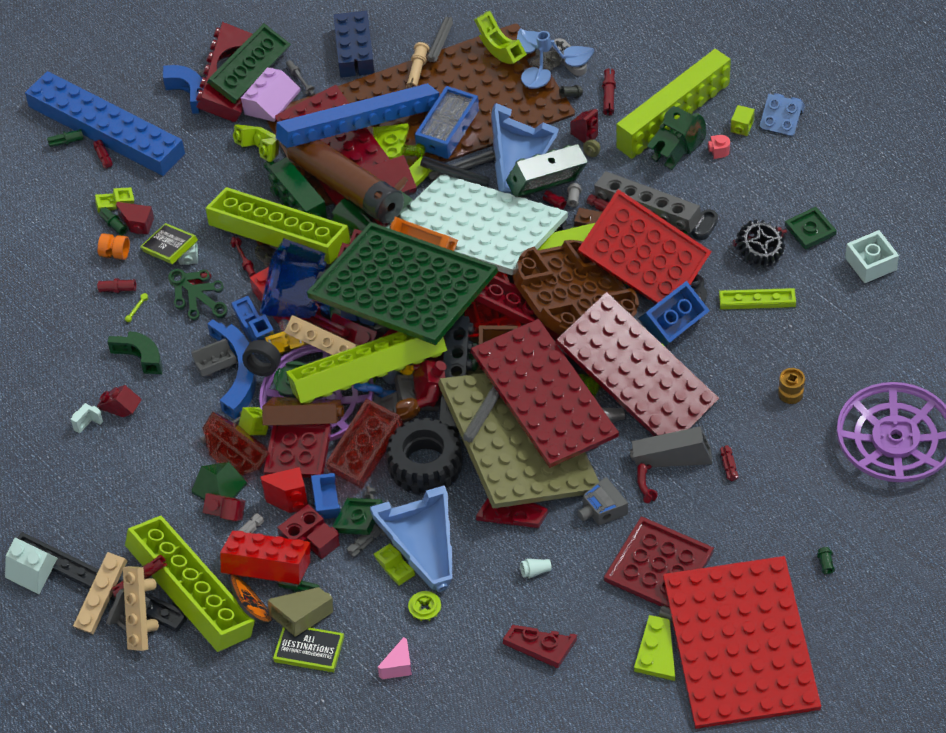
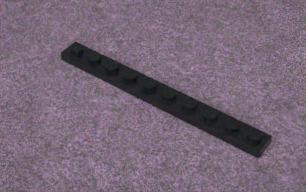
(85, 575)

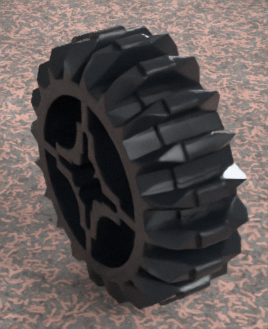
(756, 248)

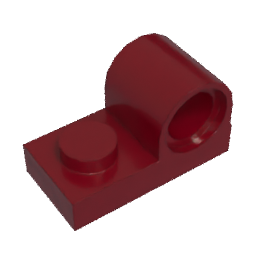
(223, 506)

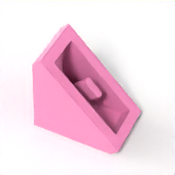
(396, 663)

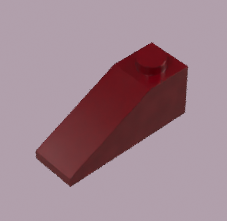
(358, 333)

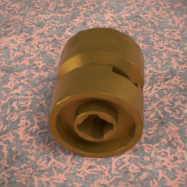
(791, 385)

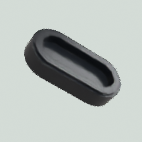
(706, 224)

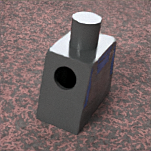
(603, 503)

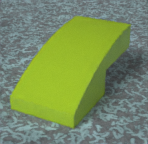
(109, 200)
(393, 564)

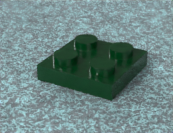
(810, 228)
(356, 516)

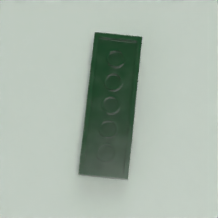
(248, 63)

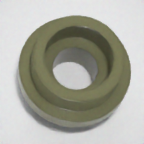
(591, 148)

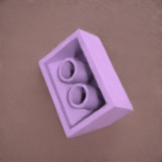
(269, 95)

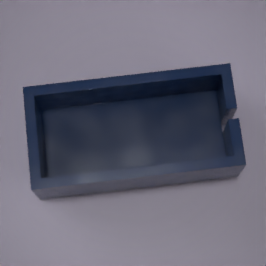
(353, 43)

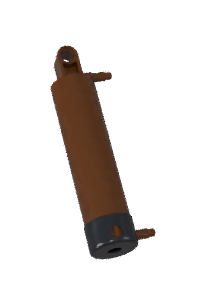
(349, 179)

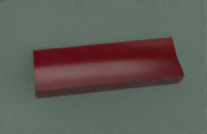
(508, 300)

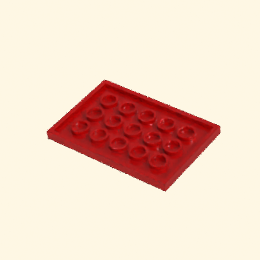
(642, 249)

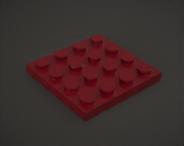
(650, 554)

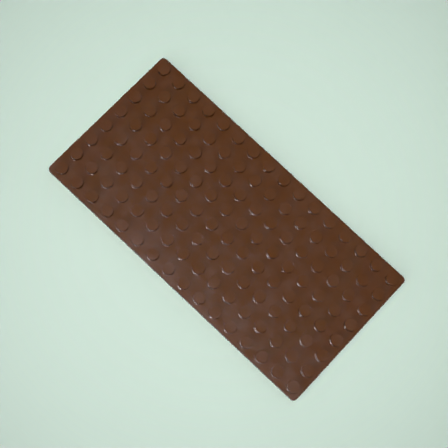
(469, 69)

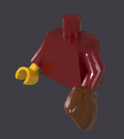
(426, 388)

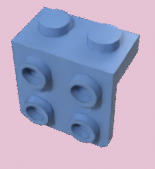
(781, 114)

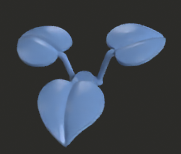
(539, 77)

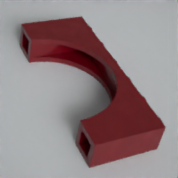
(226, 42)

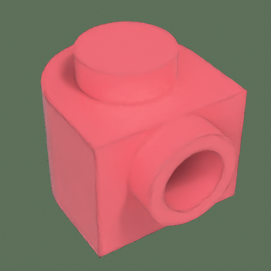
(719, 146)

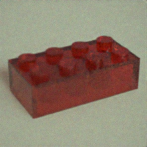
(363, 443)

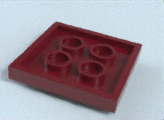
(298, 447)

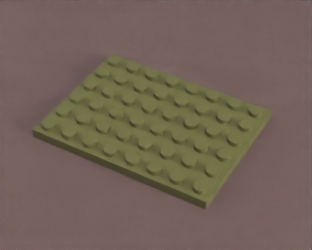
(504, 454)

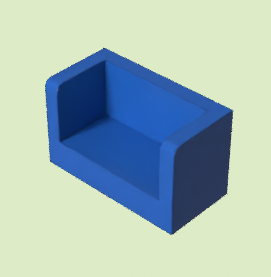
(325, 495)

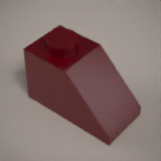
(136, 217)

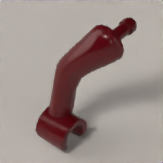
(649, 494)

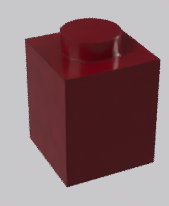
(323, 540)

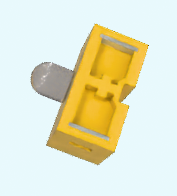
(283, 341)

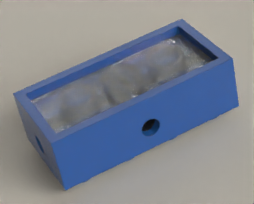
(447, 121)

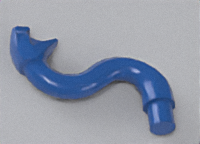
(378, 390)

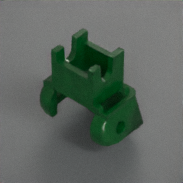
(685, 136)

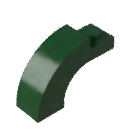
(139, 346)

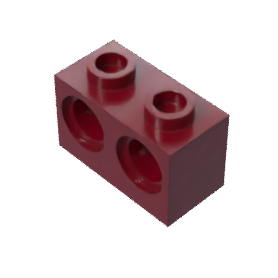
(299, 524)

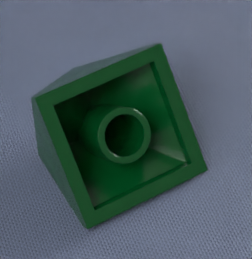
(219, 480)

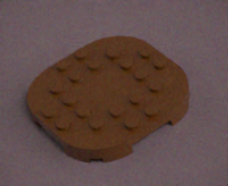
(565, 284)

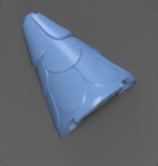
(516, 141)
(421, 535)

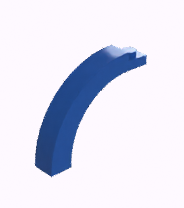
(245, 383)

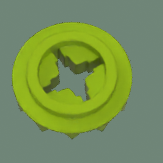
(424, 598)

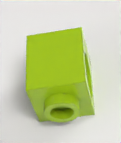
(742, 120)
(252, 421)

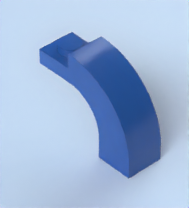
(184, 79)
(253, 325)

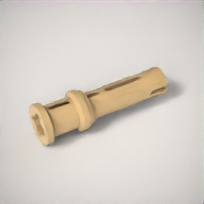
(418, 60)

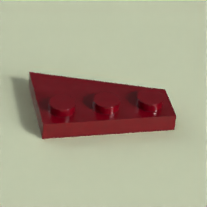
(520, 515)
(544, 646)

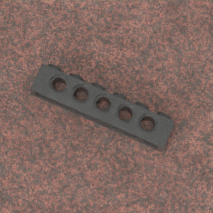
(670, 208)

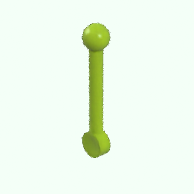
(144, 297)

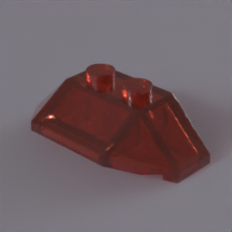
(232, 444)

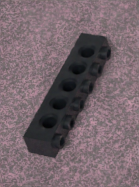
(461, 327)

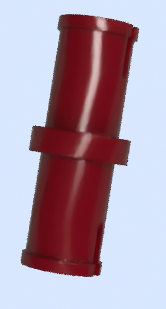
(117, 285)

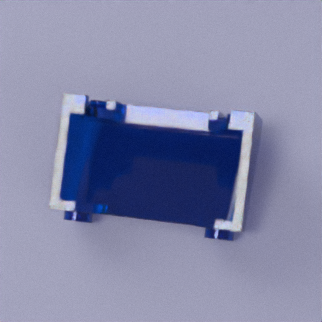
(289, 278)

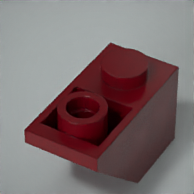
(585, 126)
(119, 401)

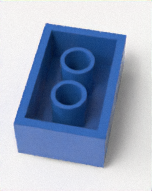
(674, 314)

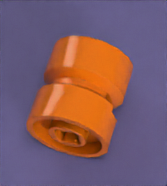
(113, 246)

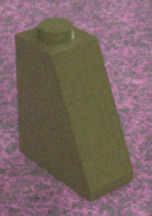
(301, 609)

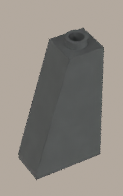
(673, 449)

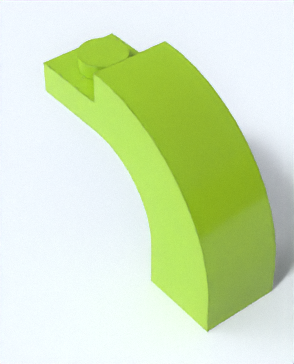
(496, 42)

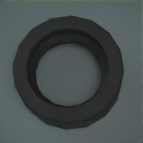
(266, 349)

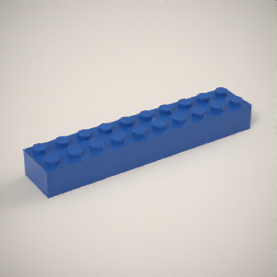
(105, 122)

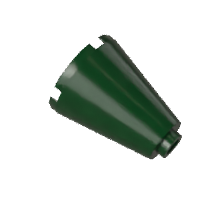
(351, 215)

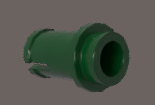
(825, 557)

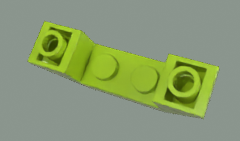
(257, 136)

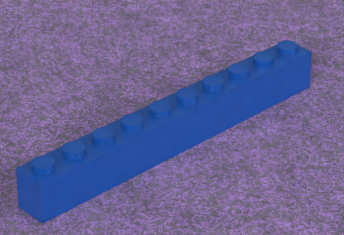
(356, 115)

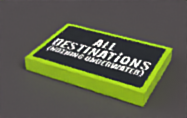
(169, 243)
(310, 649)

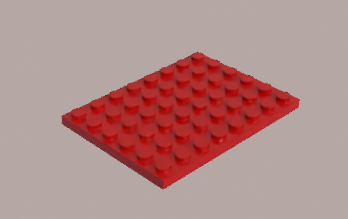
(741, 642)

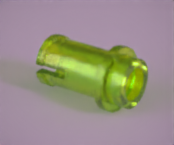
(413, 150)

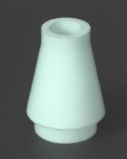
(533, 567)

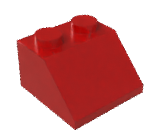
(285, 490)

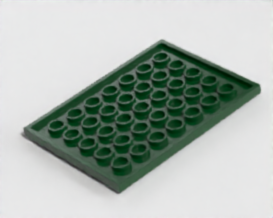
(402, 283)

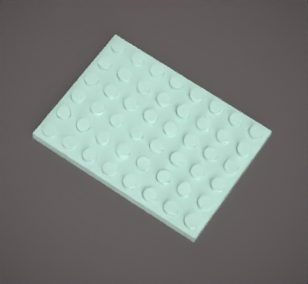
(484, 220)

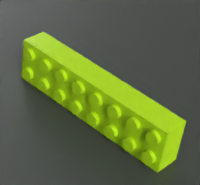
(686, 92)
(272, 222)
(359, 365)
(190, 584)

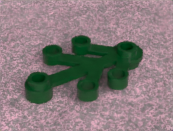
(196, 291)

